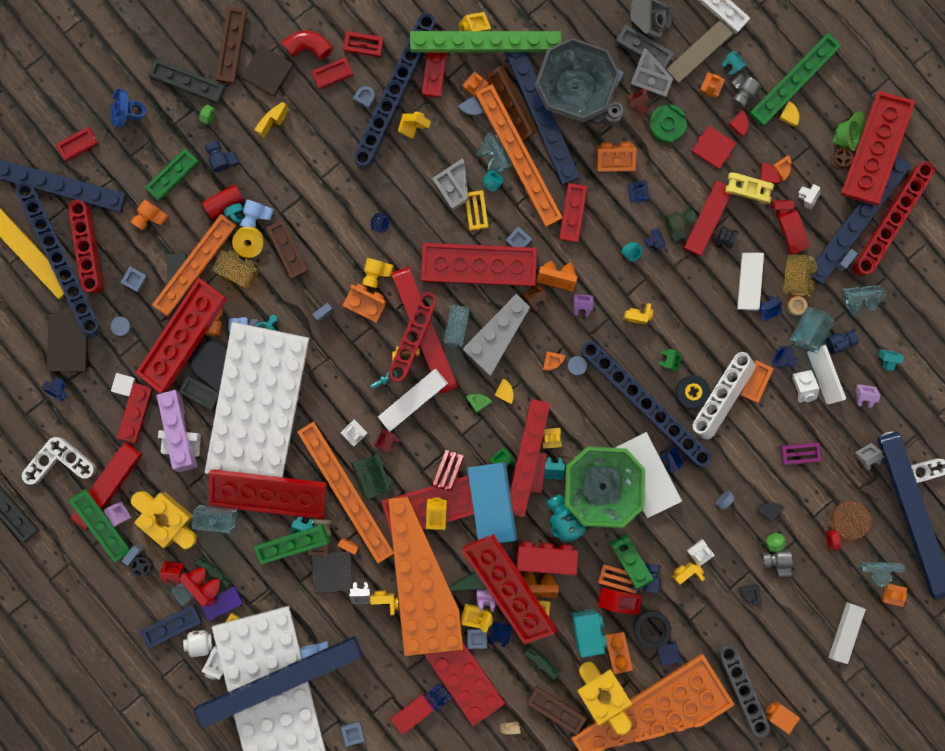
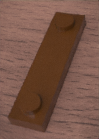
(231, 45)
(512, 102)

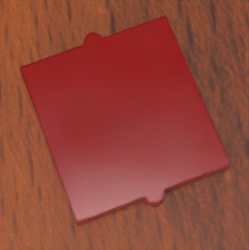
(713, 147)

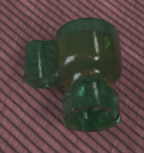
(676, 223)

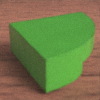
(478, 401)

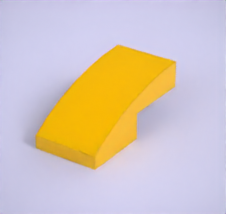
(275, 115)

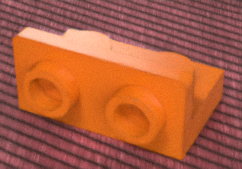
(616, 157)
(364, 303)

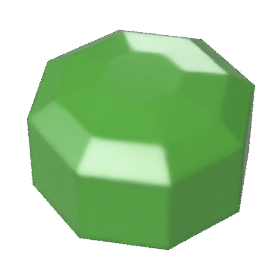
(207, 115)
(775, 542)

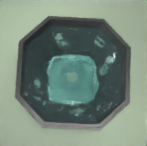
(580, 66)

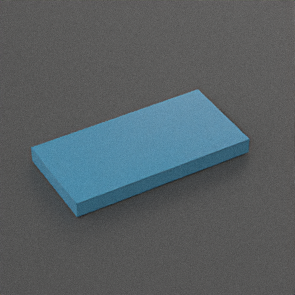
(492, 501)

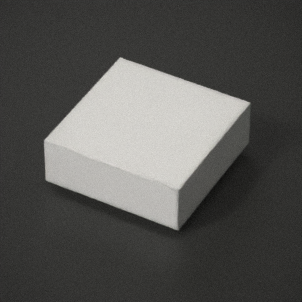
(122, 384)

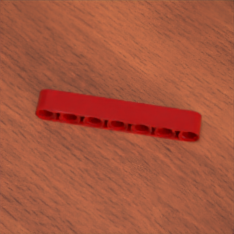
(899, 212)
(430, 343)

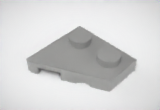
(651, 75)
(453, 184)

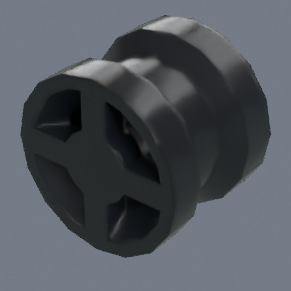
(726, 237)
(137, 566)

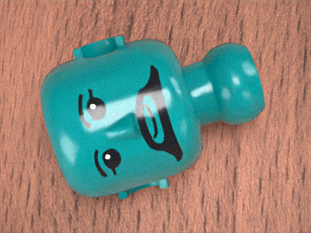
(563, 522)

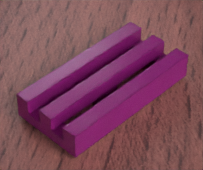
(784, 455)

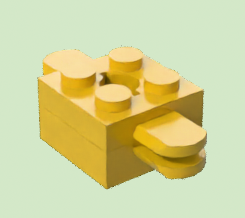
(164, 519)
(605, 698)

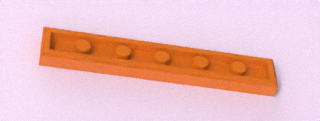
(194, 265)

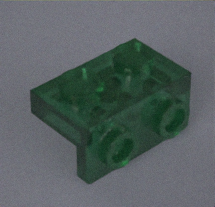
(371, 476)

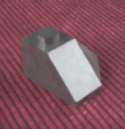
(651, 16)

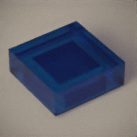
(669, 654)

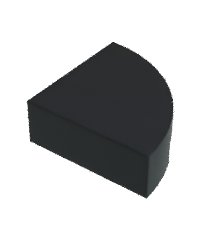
(770, 510)
(751, 594)

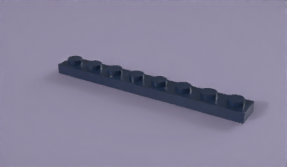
(543, 118)
(63, 186)
(855, 225)

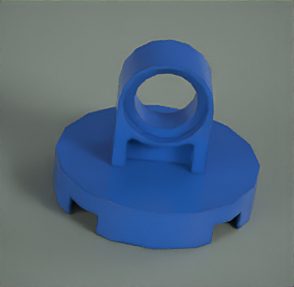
(123, 109)

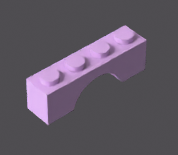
(178, 444)

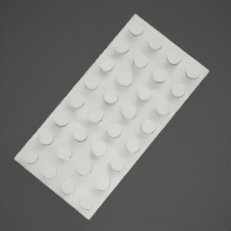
(257, 401)
(251, 650)

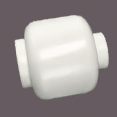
(198, 643)

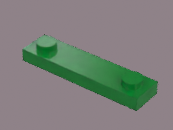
(99, 525)
(292, 544)

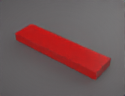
(707, 219)

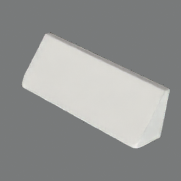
(750, 281)
(826, 375)
(847, 633)

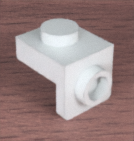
(806, 386)
(213, 665)

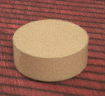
(797, 305)

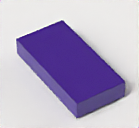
(225, 602)

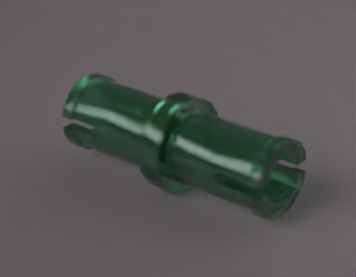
(213, 572)
(542, 662)

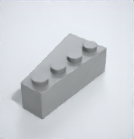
(496, 335)

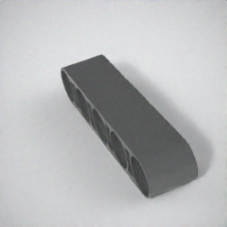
(749, 696)

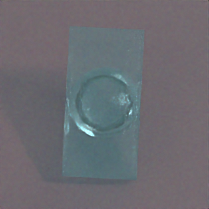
(881, 571)

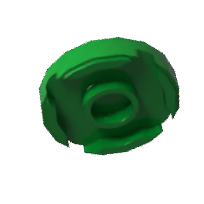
(668, 123)

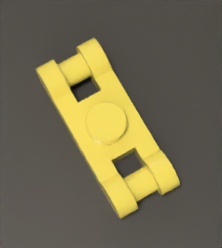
(749, 188)

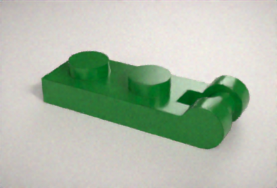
(632, 562)

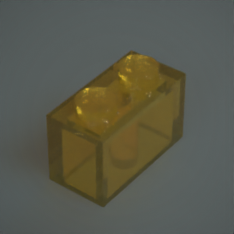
(235, 269)
(799, 275)

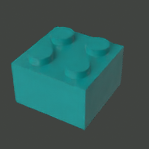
(587, 632)

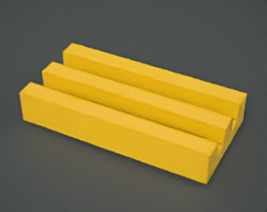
(478, 226)

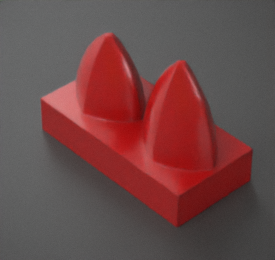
(202, 592)

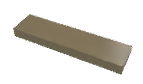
(699, 51)

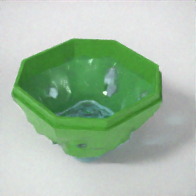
(623, 492)

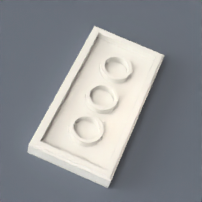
(659, 488)

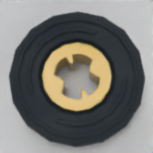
(683, 388)

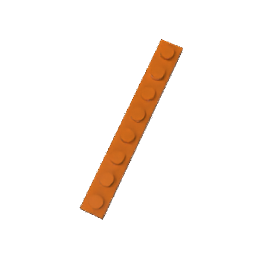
(518, 155)
(345, 492)

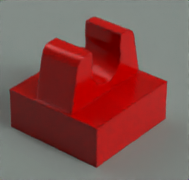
(781, 206)
(171, 571)

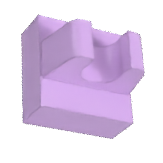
(868, 394)
(117, 514)
(485, 599)

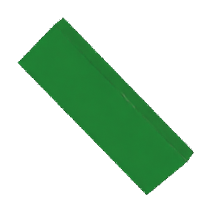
(172, 174)

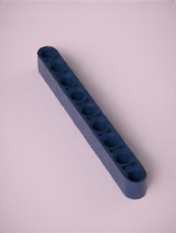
(389, 99)
(56, 250)
(649, 414)
(914, 512)
(278, 682)

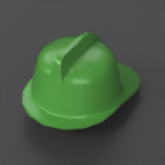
(850, 131)

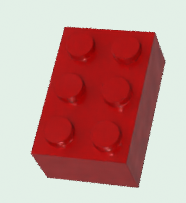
(546, 558)

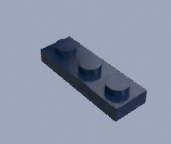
(171, 626)

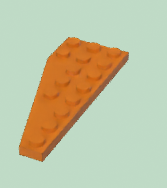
(425, 601)
(674, 703)

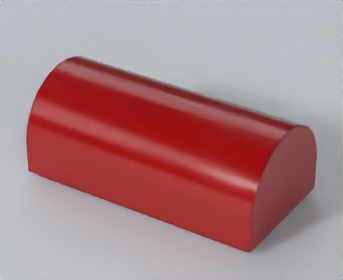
(219, 202)

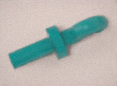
(383, 380)

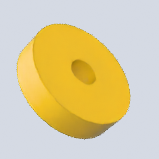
(244, 249)

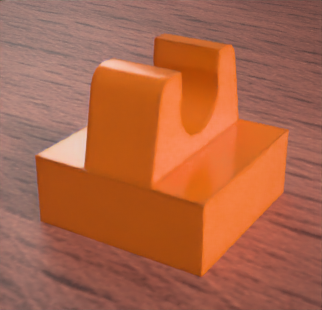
(474, 84)
(712, 85)
(894, 595)

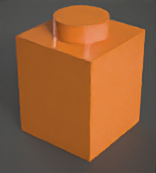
(781, 716)

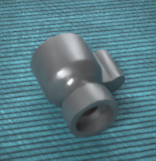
(747, 89)
(612, 116)
(781, 560)

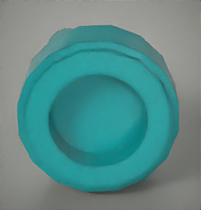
(492, 181)
(233, 210)
(632, 251)

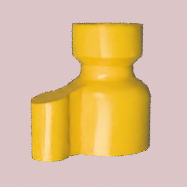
(373, 270)

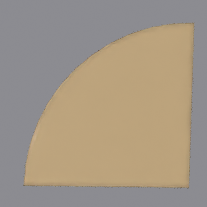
(510, 728)

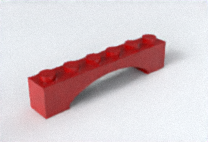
(528, 455)

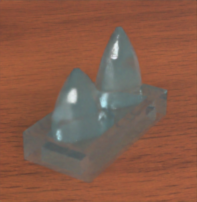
(493, 146)
(855, 296)

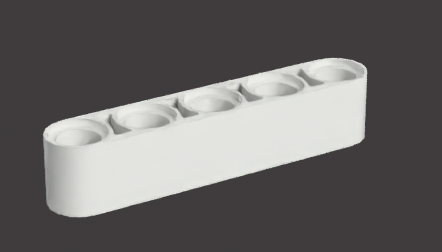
(724, 386)

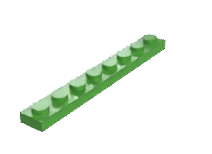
(483, 41)

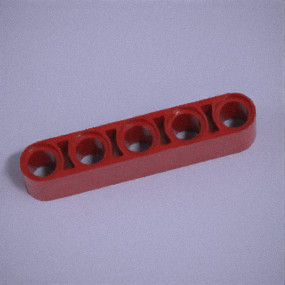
(80, 240)
(413, 327)
(111, 479)

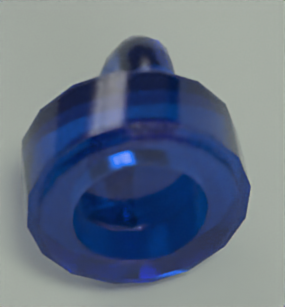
(380, 222)

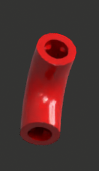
(307, 41)

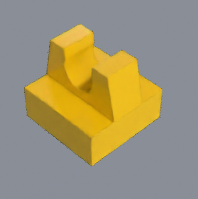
(551, 438)

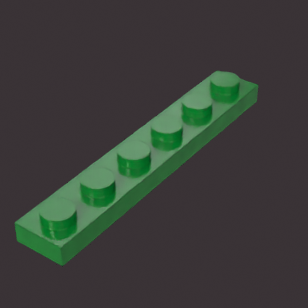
(795, 79)

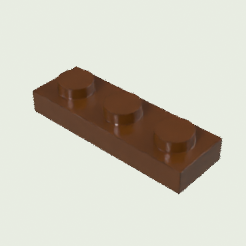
(287, 249)
(556, 710)

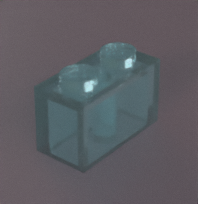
(456, 325)
(812, 329)
(214, 519)

